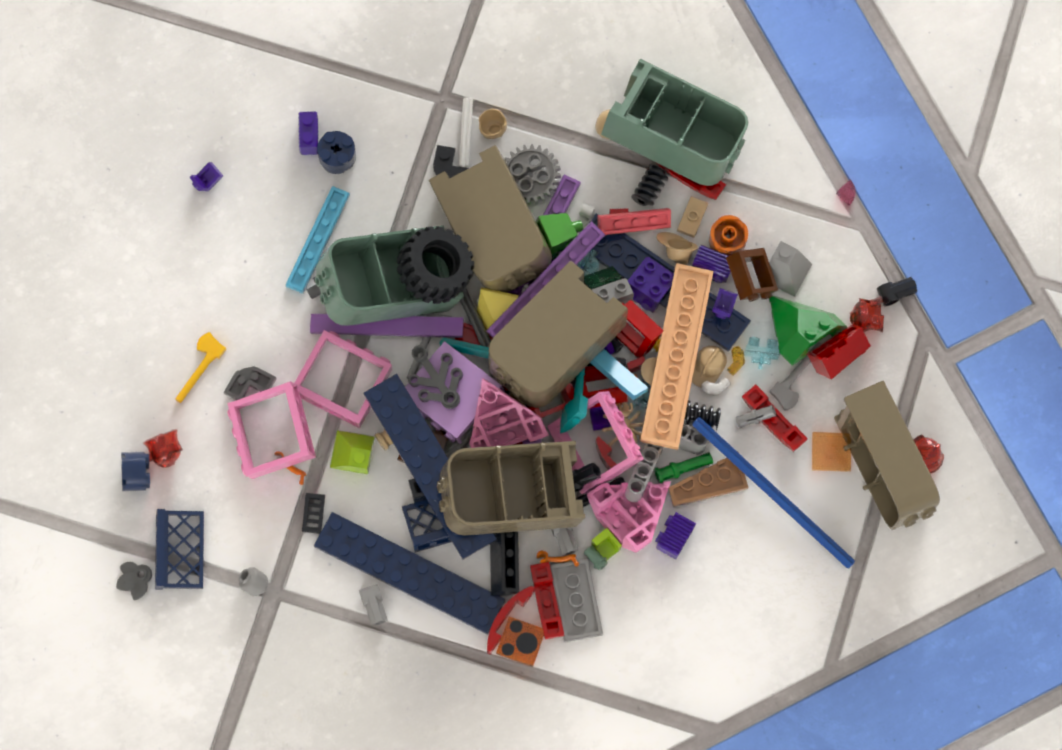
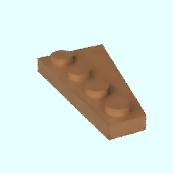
(709, 483)

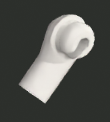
(715, 388)

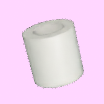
(586, 211)

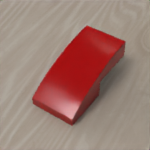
(604, 452)

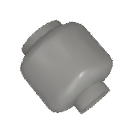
(253, 581)

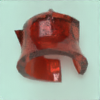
(868, 314)
(164, 448)
(930, 452)

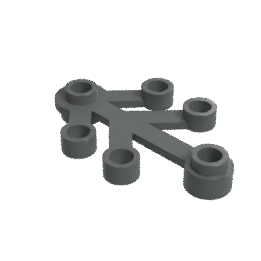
(437, 381)

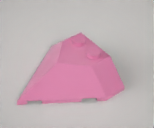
(503, 420)
(629, 521)

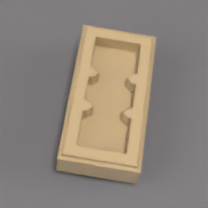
(692, 217)

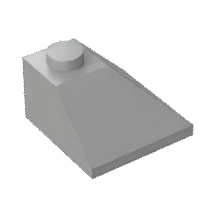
(789, 268)

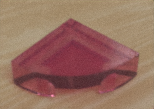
(847, 192)

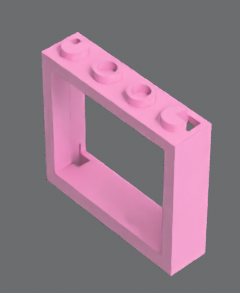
(327, 405)
(300, 423)
(622, 432)

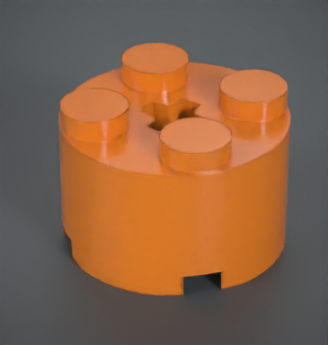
(730, 226)

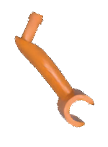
(293, 469)
(562, 559)

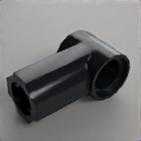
(893, 292)
(585, 476)

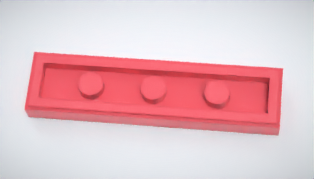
(635, 221)

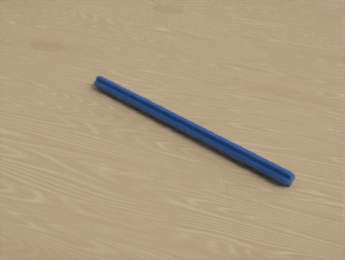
(775, 494)

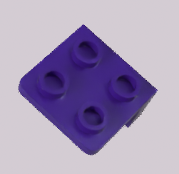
(650, 284)

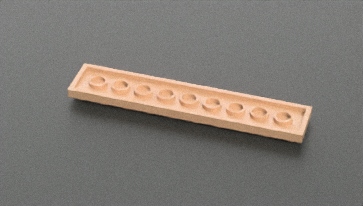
(676, 356)

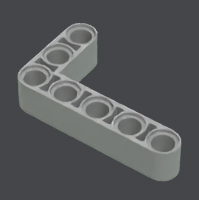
(653, 451)

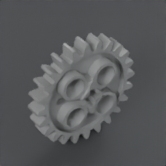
(538, 188)

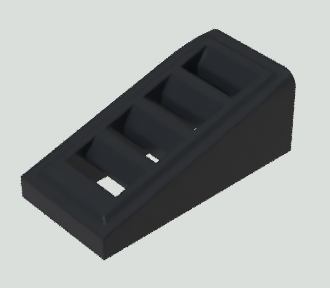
(305, 528)

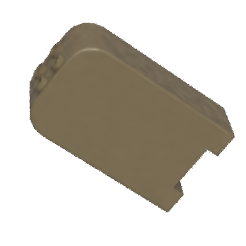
(494, 222)
(554, 338)
(887, 457)
(510, 488)

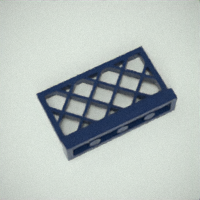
(426, 540)
(162, 554)

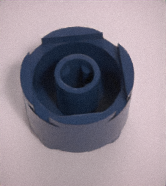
(345, 156)
(134, 471)

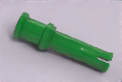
(674, 469)

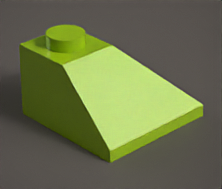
(352, 452)

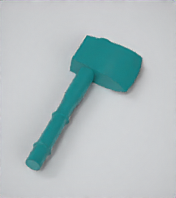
(576, 409)

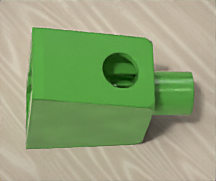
(558, 230)

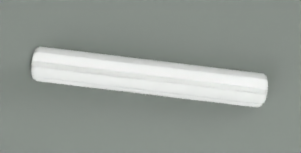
(466, 132)

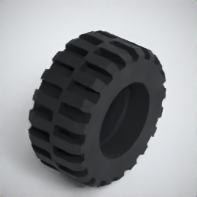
(446, 246)

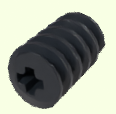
(649, 185)
(709, 416)

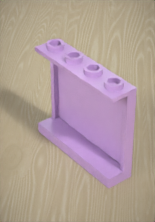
(459, 419)

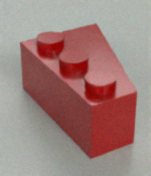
(839, 351)

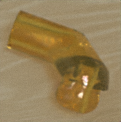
(738, 360)

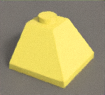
(493, 305)

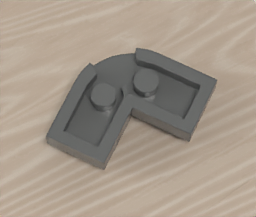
(247, 378)

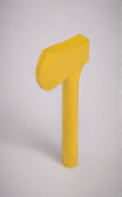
(213, 350)

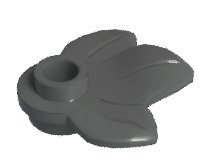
(132, 581)

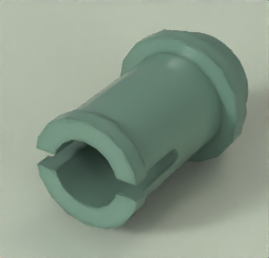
(595, 557)

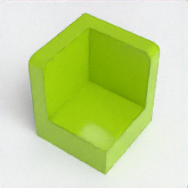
(606, 544)

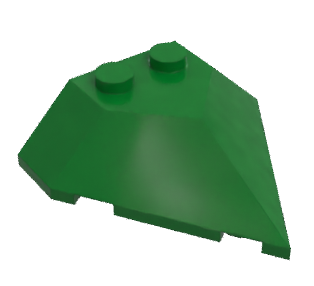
(801, 327)

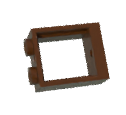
(742, 277)

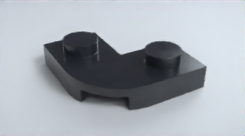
(444, 161)

